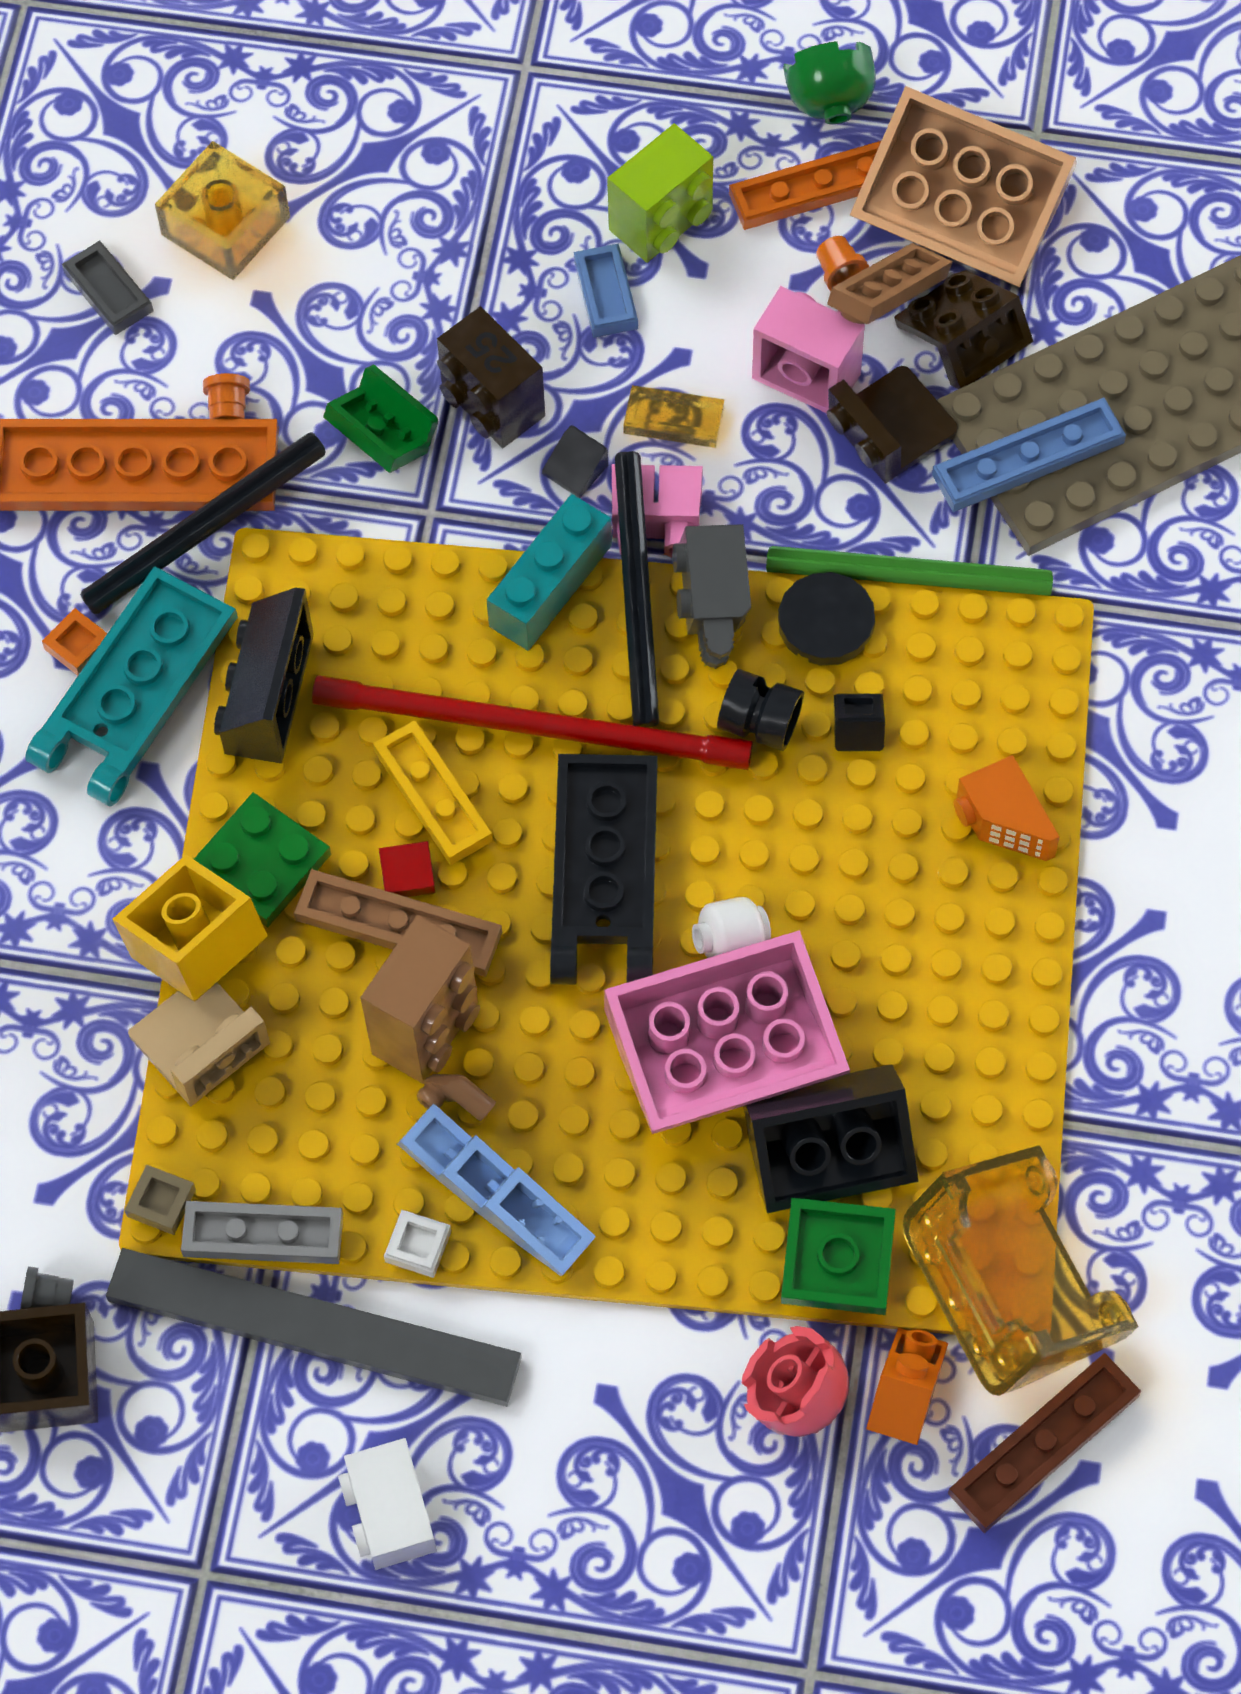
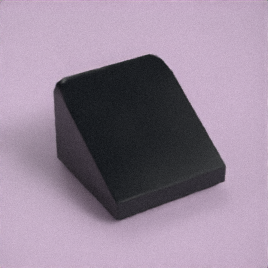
(576, 461)
(859, 722)

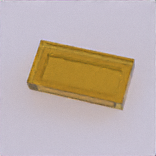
(673, 416)

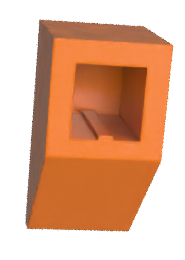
(907, 1385)

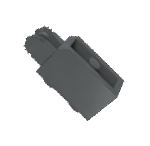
(714, 587)

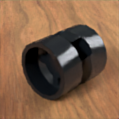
(760, 710)

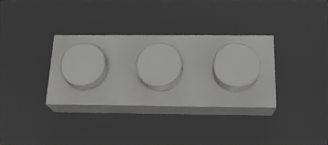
(262, 1232)

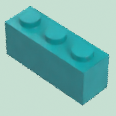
(549, 572)

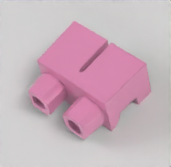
(676, 506)

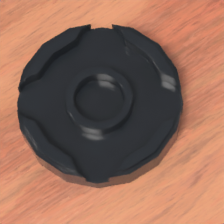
(826, 618)

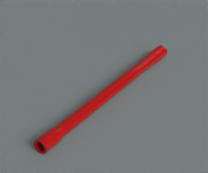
(708, 749)

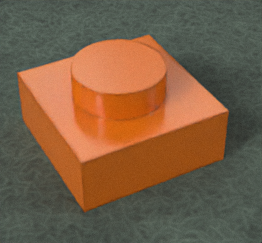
(74, 641)

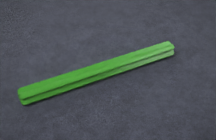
(910, 570)

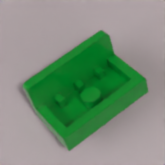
(383, 420)

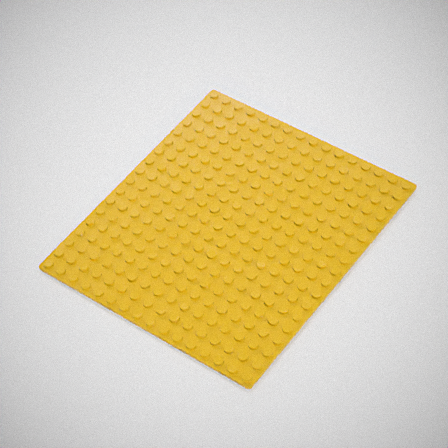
(915, 927)

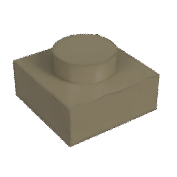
(160, 1199)

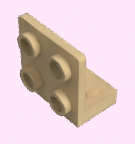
(199, 1040)

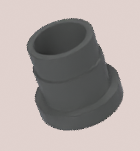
(45, 1290)

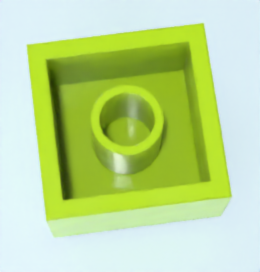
(660, 193)

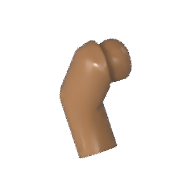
(455, 1089)

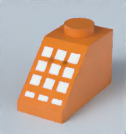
(1006, 810)

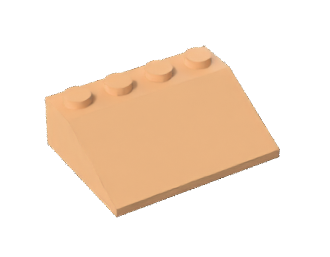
(963, 186)

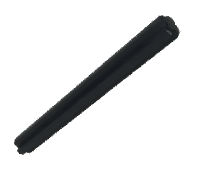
(203, 522)
(636, 589)

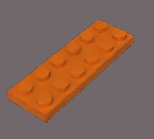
(129, 462)

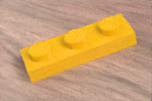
(433, 792)

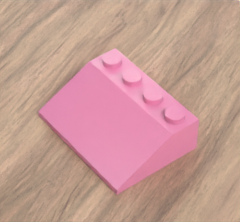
(724, 1032)

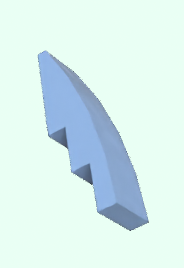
(496, 1190)

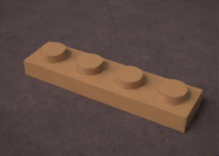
(888, 283)
(385, 916)

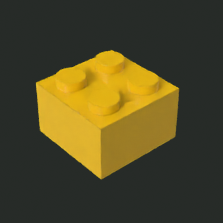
(190, 927)

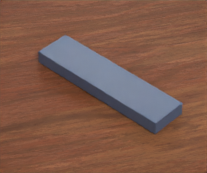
(1028, 454)

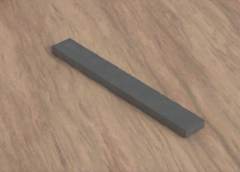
(314, 1327)

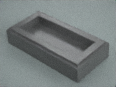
(107, 287)

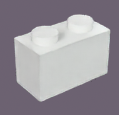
(389, 1504)

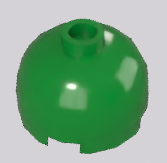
(831, 81)

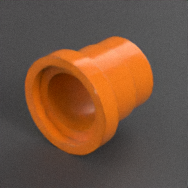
(839, 260)
(226, 395)

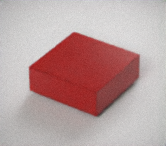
(407, 869)

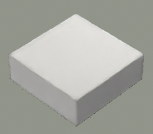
(417, 1243)

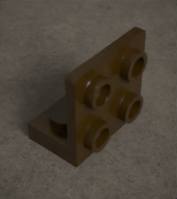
(970, 324)

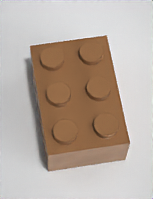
(421, 1000)

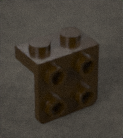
(890, 421)

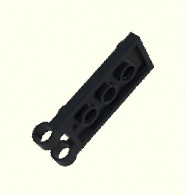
(604, 860)

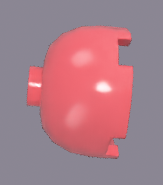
(796, 1383)

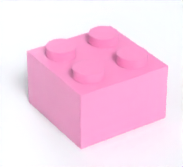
(805, 348)

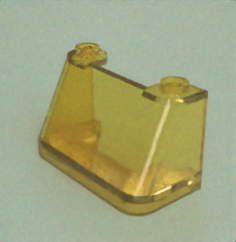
(1007, 1273)

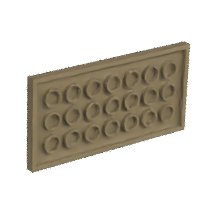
(1166, 375)

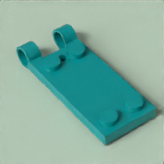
(134, 681)

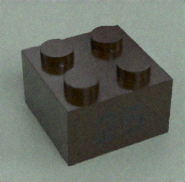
(490, 378)
(47, 1367)

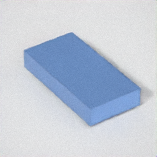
(605, 290)

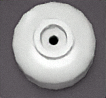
(730, 926)

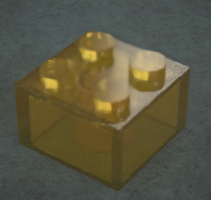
(222, 210)

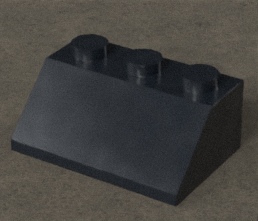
(266, 677)
(832, 1139)

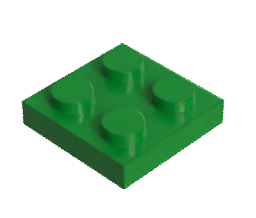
(264, 856)
(838, 1256)

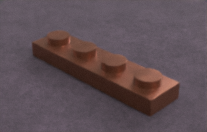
(1044, 1442)

